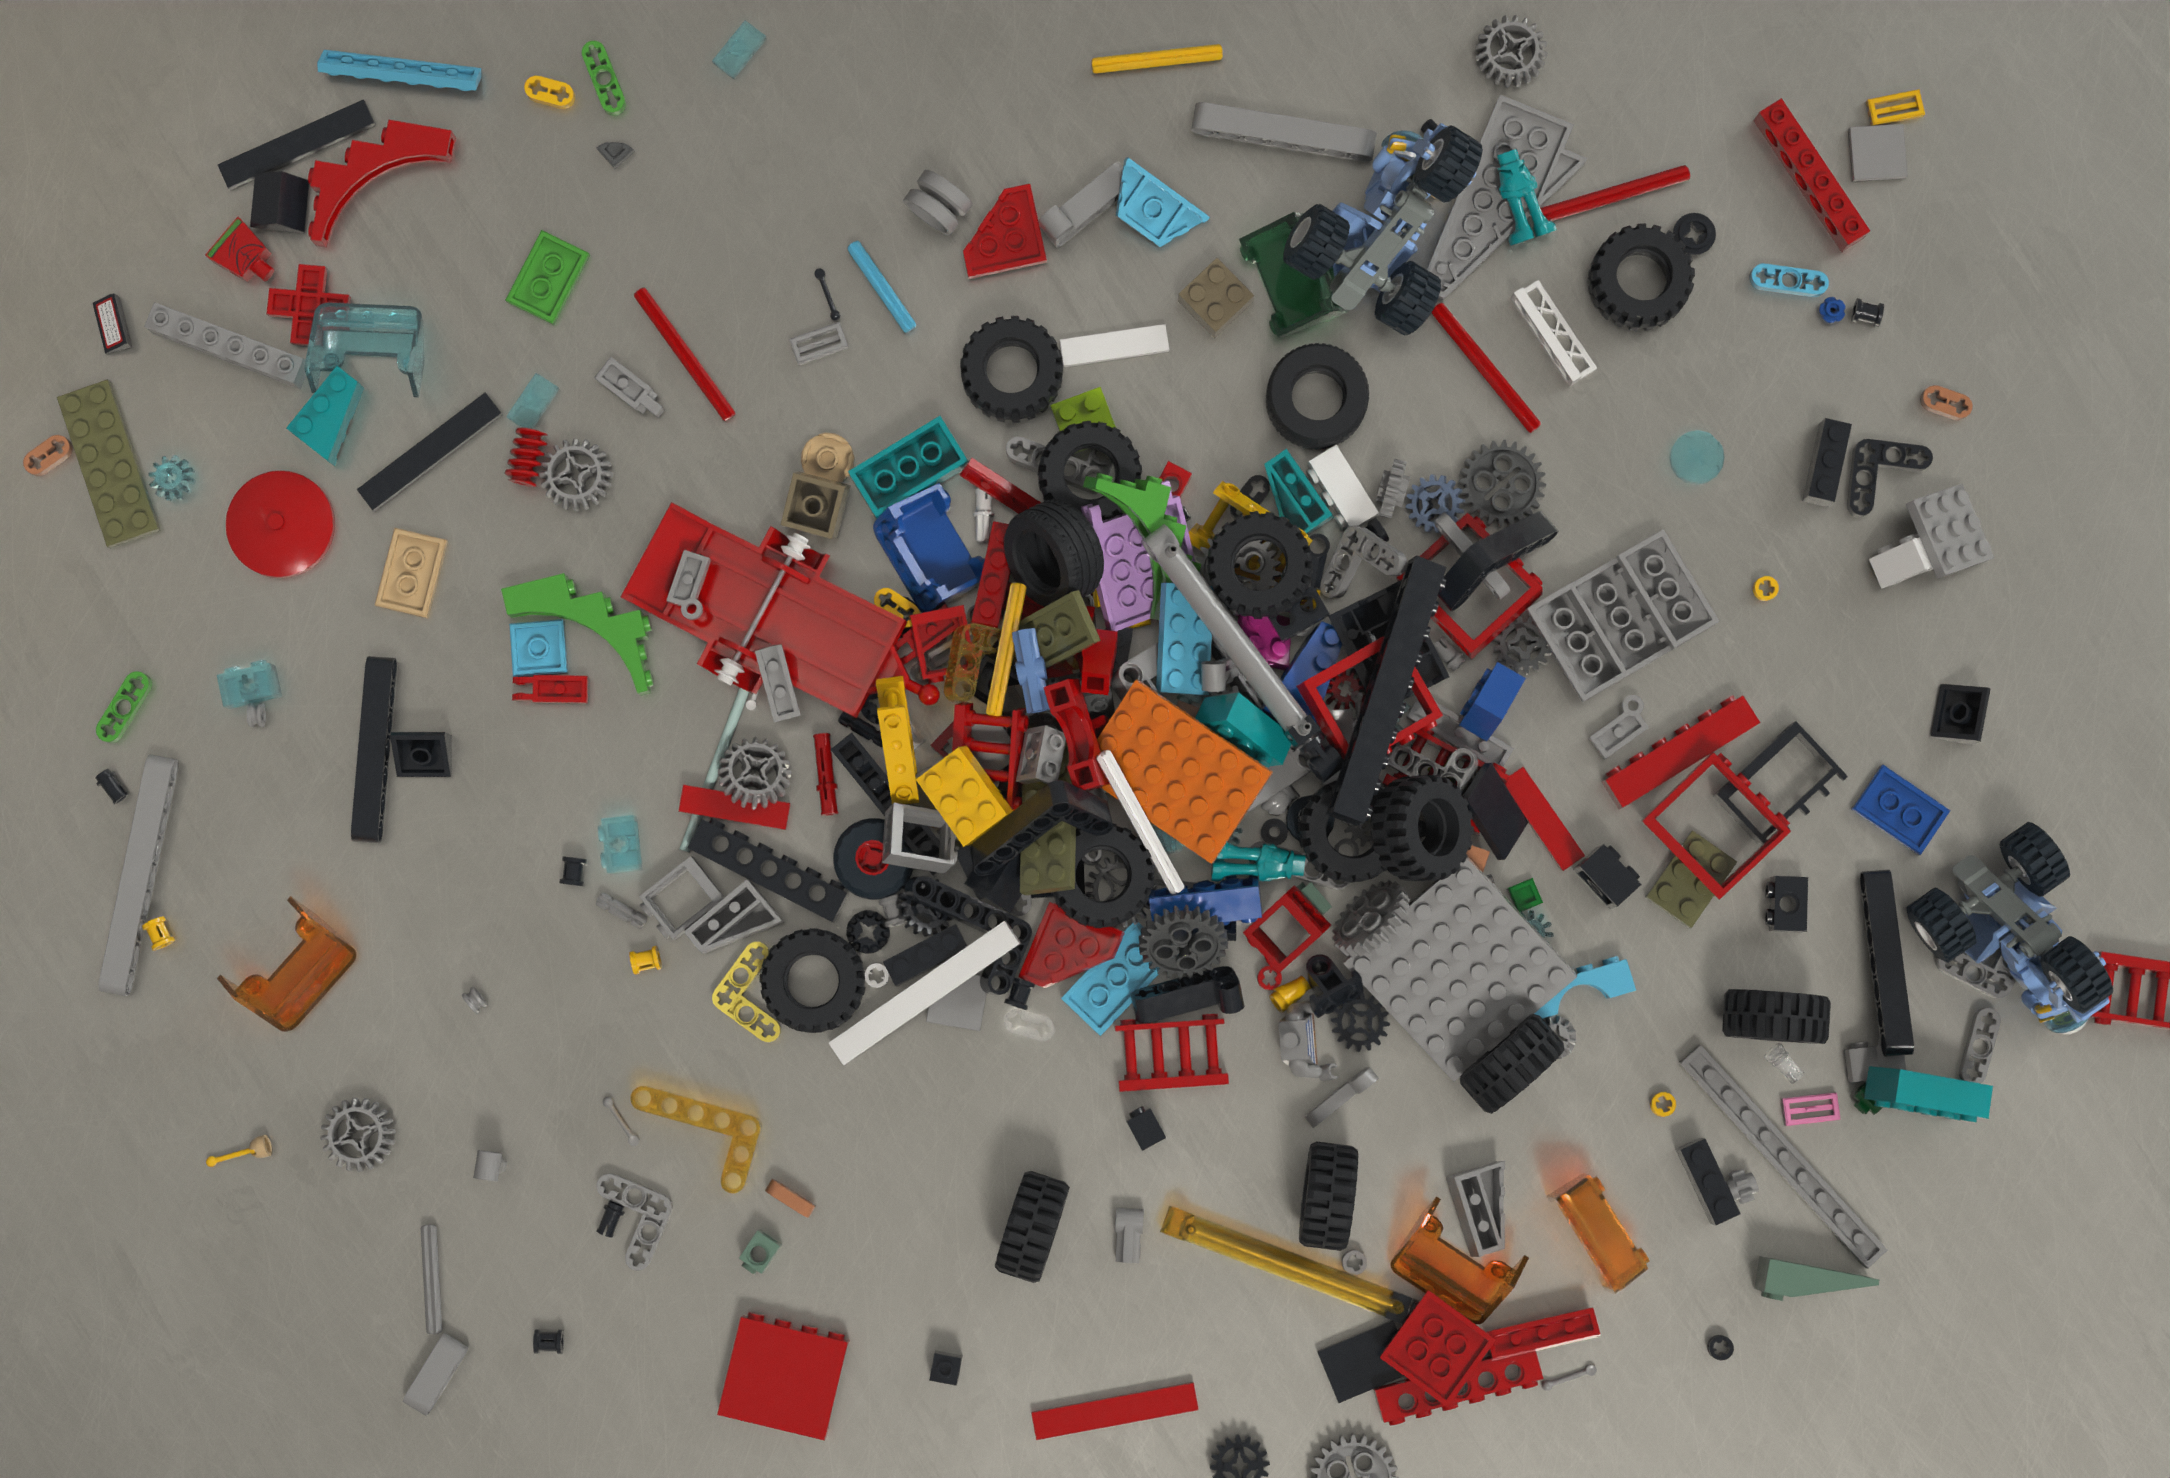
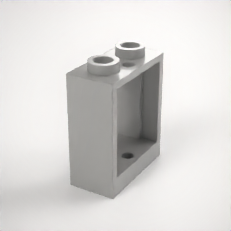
(892, 841)
(703, 880)

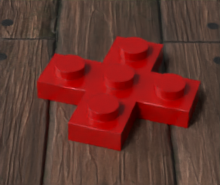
(303, 301)

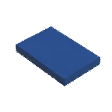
(1900, 810)

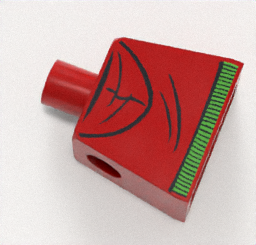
(241, 253)

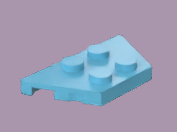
(1153, 206)

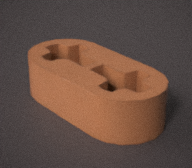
(1947, 396)
(51, 460)
(790, 1198)

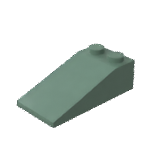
(1791, 1279)

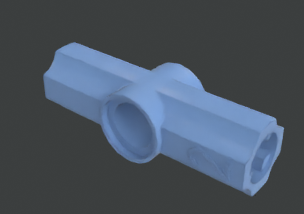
(1030, 670)

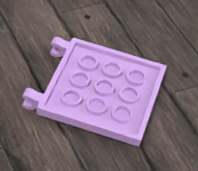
(1127, 575)

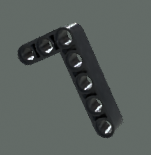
(1493, 554)
(1034, 818)
(978, 921)

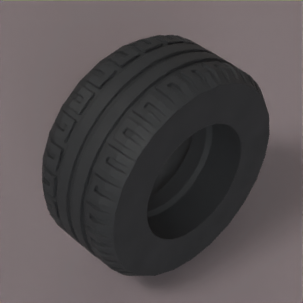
(1327, 361)

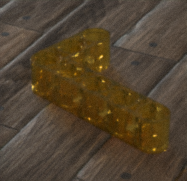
(973, 652)
(709, 1122)

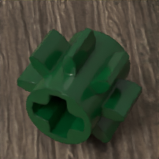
(1865, 1105)

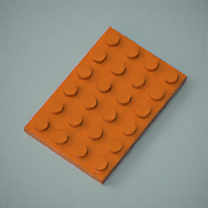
(1181, 771)

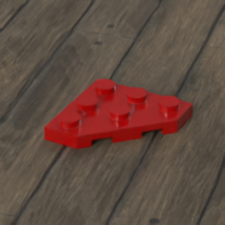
(1007, 236)
(1066, 948)

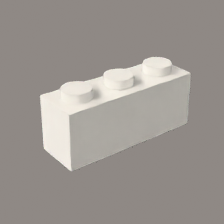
(1341, 489)

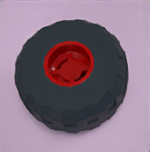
(860, 865)

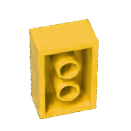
(964, 795)

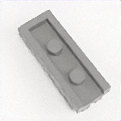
(777, 682)

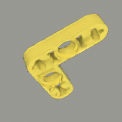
(739, 1001)

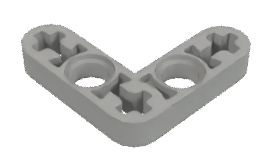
(1360, 551)
(1997, 972)
(1356, 1084)
(648, 1217)

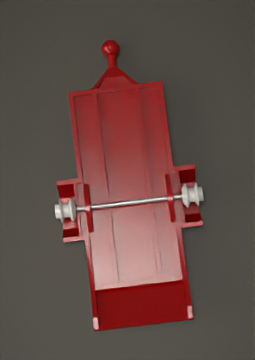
(749, 603)

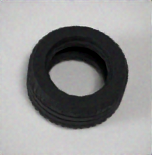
(1072, 542)

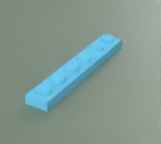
(400, 70)

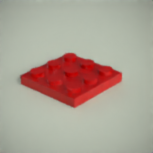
(1437, 1348)

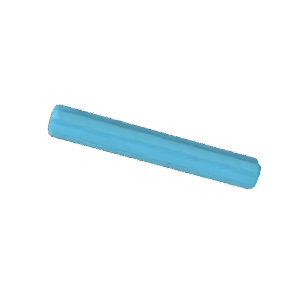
(881, 286)

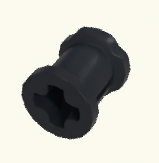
(1867, 312)
(572, 871)
(1019, 993)
(548, 1341)

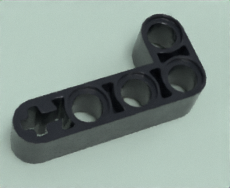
(1189, 994)

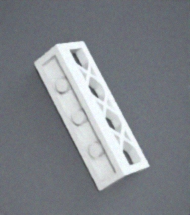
(1548, 336)

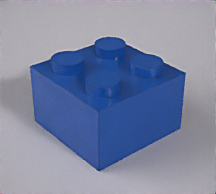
(1490, 700)

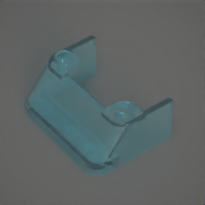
(366, 331)

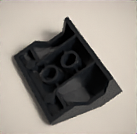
(1367, 622)

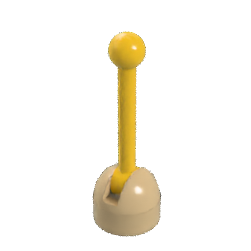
(259, 1148)

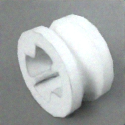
(873, 983)

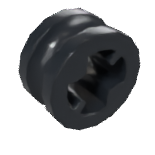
(1721, 1356)

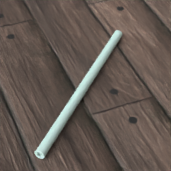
(712, 774)

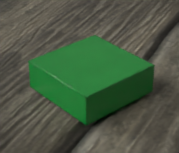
(1525, 895)

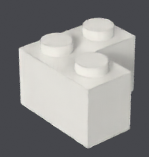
(1901, 562)

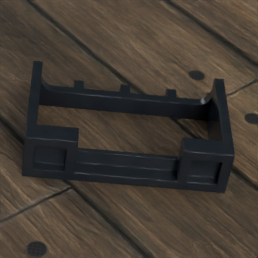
(1794, 729)

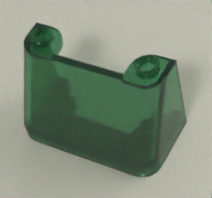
(1295, 297)

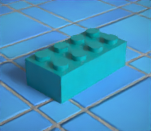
(909, 466)
(1928, 1094)

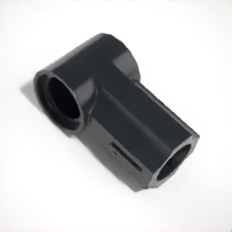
(1319, 560)

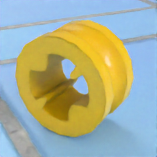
(1759, 593)
(1666, 1096)

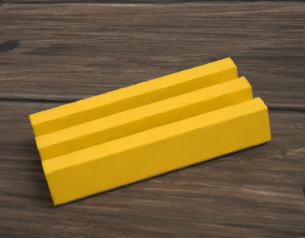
(1873, 113)

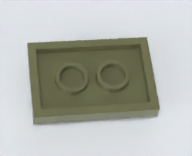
(1062, 628)
(1680, 891)

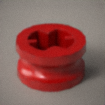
(1260, 977)

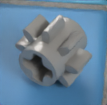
(1742, 1186)

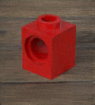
(1176, 473)

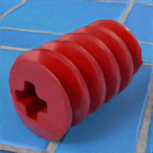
(525, 456)

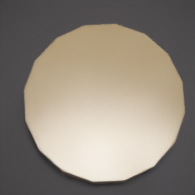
(828, 457)

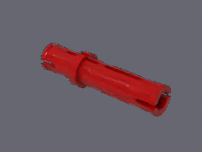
(825, 774)

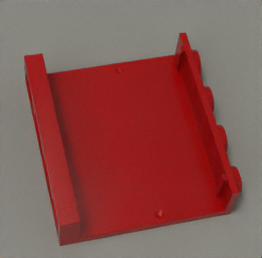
(783, 1376)

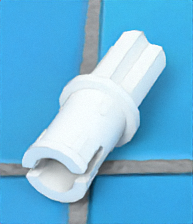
(983, 515)

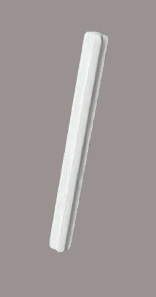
(1140, 821)

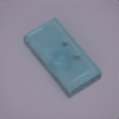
(739, 49)
(532, 402)

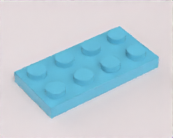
(1182, 644)
(1107, 988)

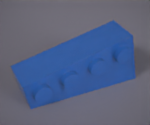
(1316, 654)
(1229, 900)

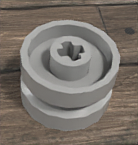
(937, 202)

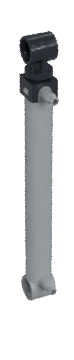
(1298, 727)

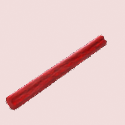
(1616, 193)
(684, 354)
(1486, 367)

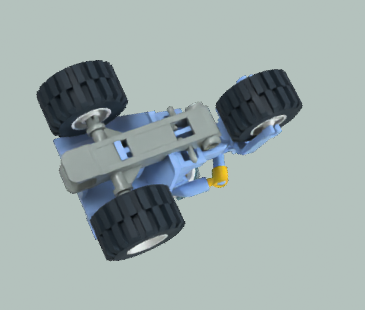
(1373, 252)
(2061, 979)

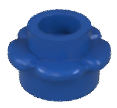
(1826, 313)

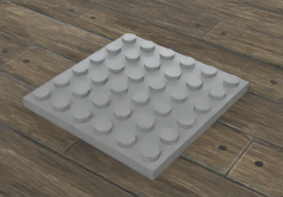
(1462, 969)

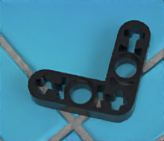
(1879, 459)

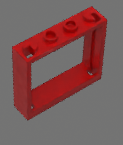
(1450, 627)
(1326, 721)
(1759, 801)

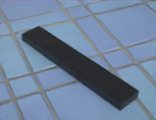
(296, 144)
(429, 452)

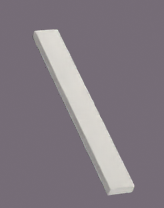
(924, 992)

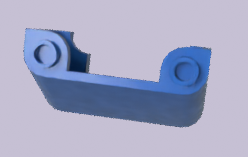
(927, 549)

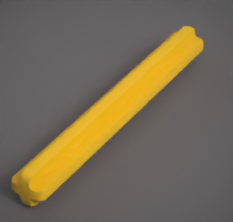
(1157, 58)
(1005, 649)

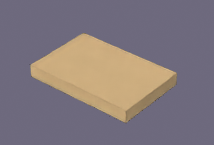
(411, 573)

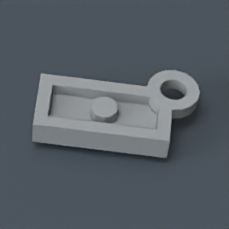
(688, 583)
(1621, 729)

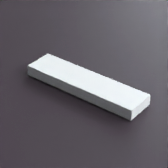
(1114, 345)

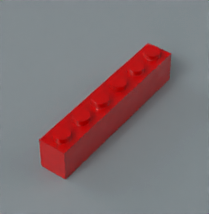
(1680, 752)

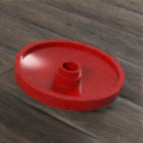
(280, 524)

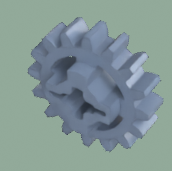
(1426, 496)

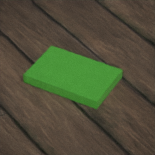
(547, 277)

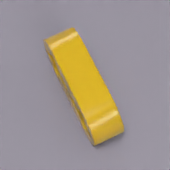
(551, 86)
(897, 599)

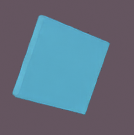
(538, 648)

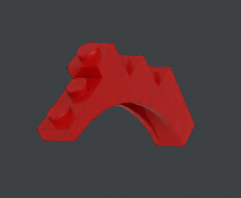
(365, 161)
(1094, 662)

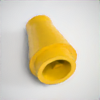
(1289, 993)

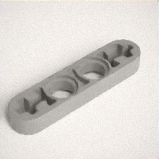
(1461, 543)

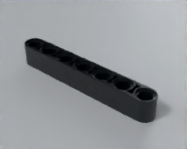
(373, 749)
(1886, 963)

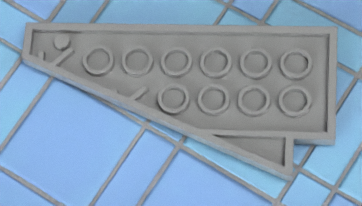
(1480, 215)

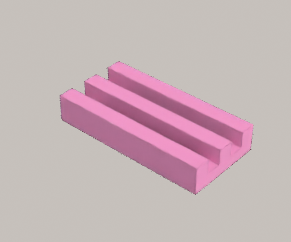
(1787, 1111)

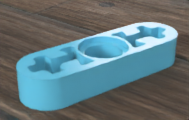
(1796, 272)

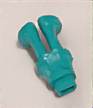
(1519, 183)
(1269, 865)

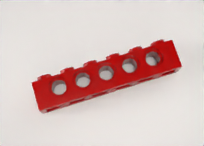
(1811, 175)
(1388, 1395)

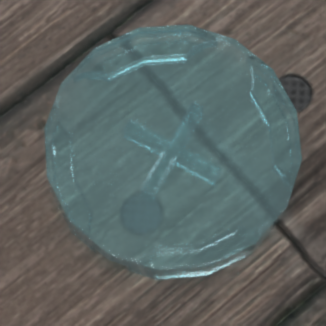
(1697, 457)

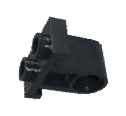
(1330, 986)

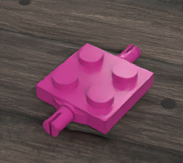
(1266, 639)

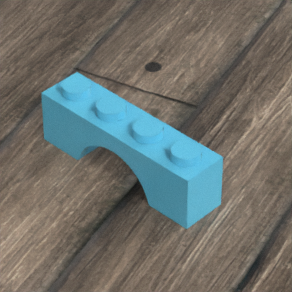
(1610, 979)

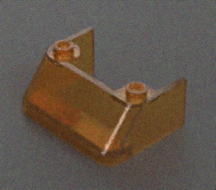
(301, 977)
(1600, 1232)
(1449, 1273)

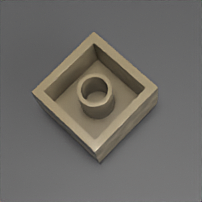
(1215, 298)
(815, 505)

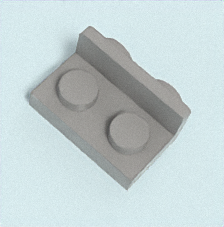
(1041, 755)

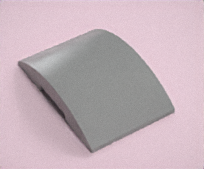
(1622, 615)

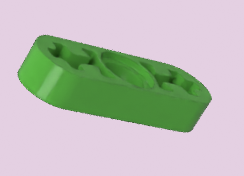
(590, 63)
(135, 706)

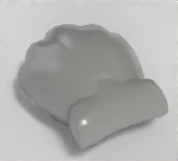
(1280, 802)

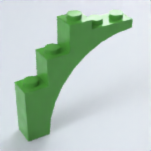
(1146, 507)
(555, 598)

